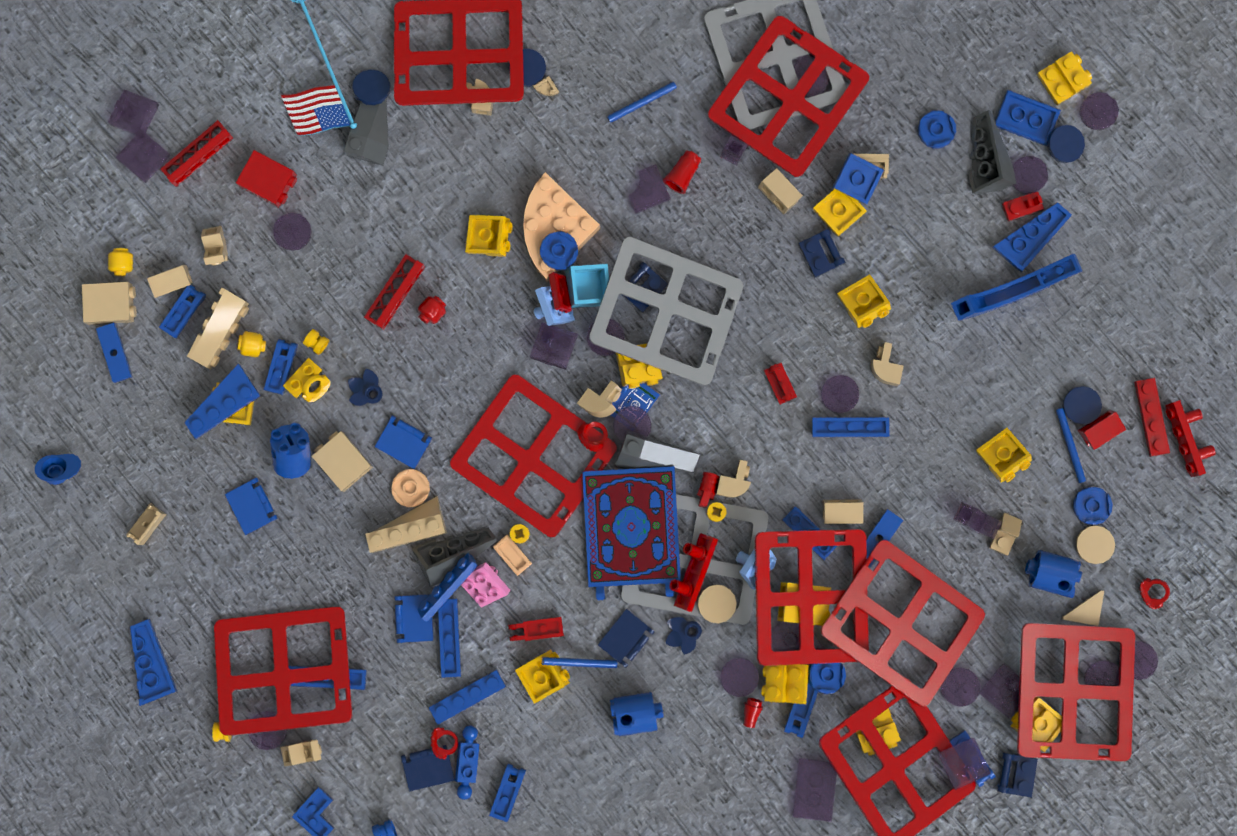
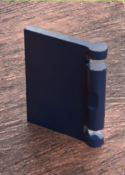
(625, 638)
(427, 769)

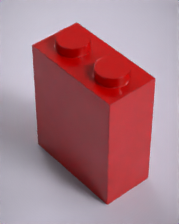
(267, 179)

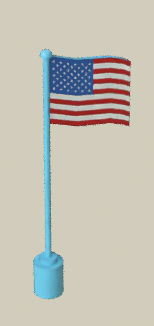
(320, 106)

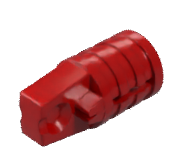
(707, 488)

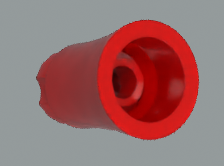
(682, 172)

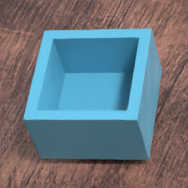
(587, 284)

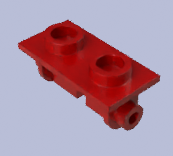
(780, 383)

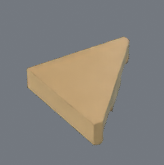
(1088, 611)

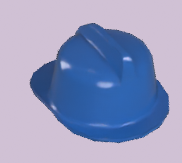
(57, 468)

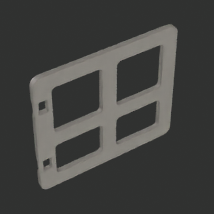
(780, 55)
(667, 306)
(742, 615)

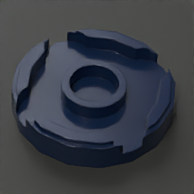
(533, 66)
(371, 87)
(1066, 143)
(1082, 405)

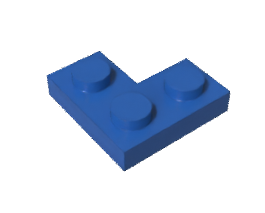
(310, 815)

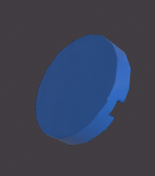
(937, 129)
(559, 250)
(1092, 505)
(826, 677)

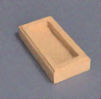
(512, 555)

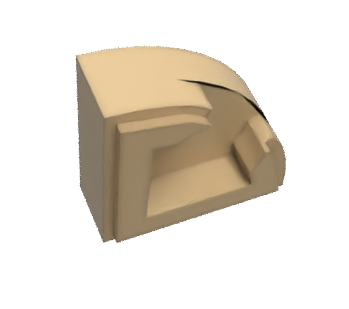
(546, 87)

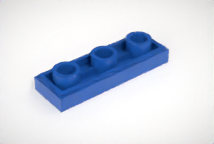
(111, 341)
(799, 522)
(885, 528)

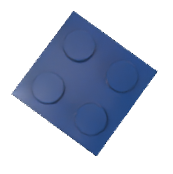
(858, 178)

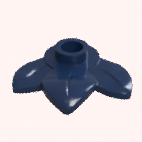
(363, 387)
(680, 636)

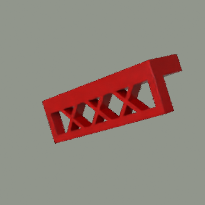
(199, 157)
(400, 294)

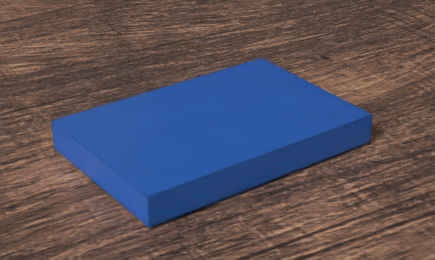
(1026, 117)

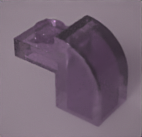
(734, 150)
(977, 521)

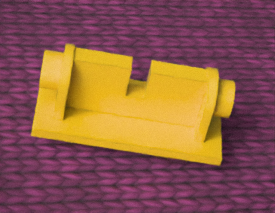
(298, 379)

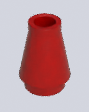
(752, 710)

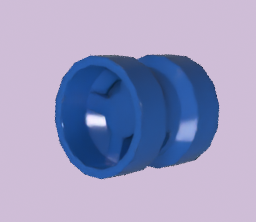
(387, 829)

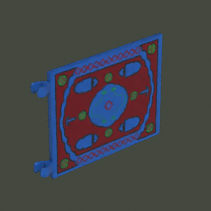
(631, 528)

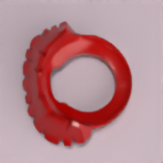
(595, 445)
(1152, 602)
(438, 751)

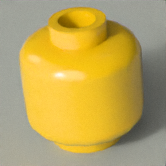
(120, 261)
(251, 344)

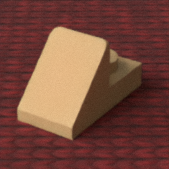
(1006, 534)

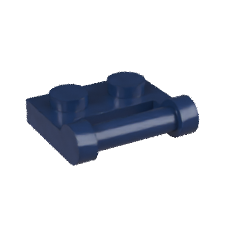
(815, 255)
(653, 283)
(1023, 775)

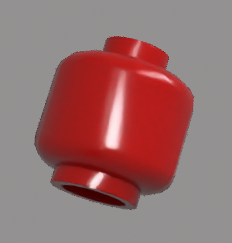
(431, 310)

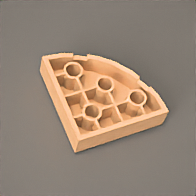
(550, 211)

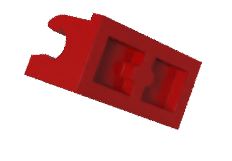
(1102, 429)

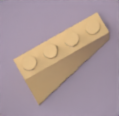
(218, 329)
(415, 525)

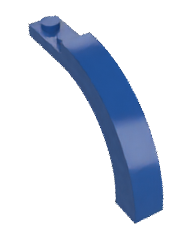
(1017, 289)

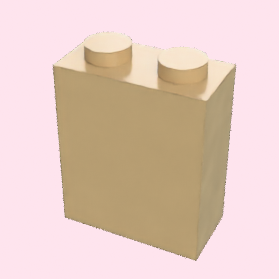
(108, 303)
(341, 461)

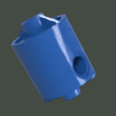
(290, 451)
(1053, 573)
(641, 713)

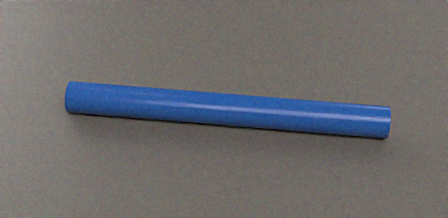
(641, 102)
(1070, 445)
(579, 662)

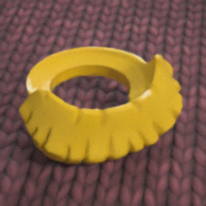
(319, 392)

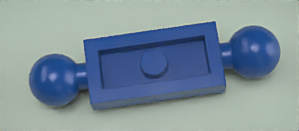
(467, 762)

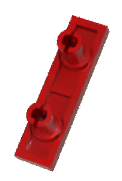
(1187, 446)
(695, 573)

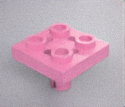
(487, 583)

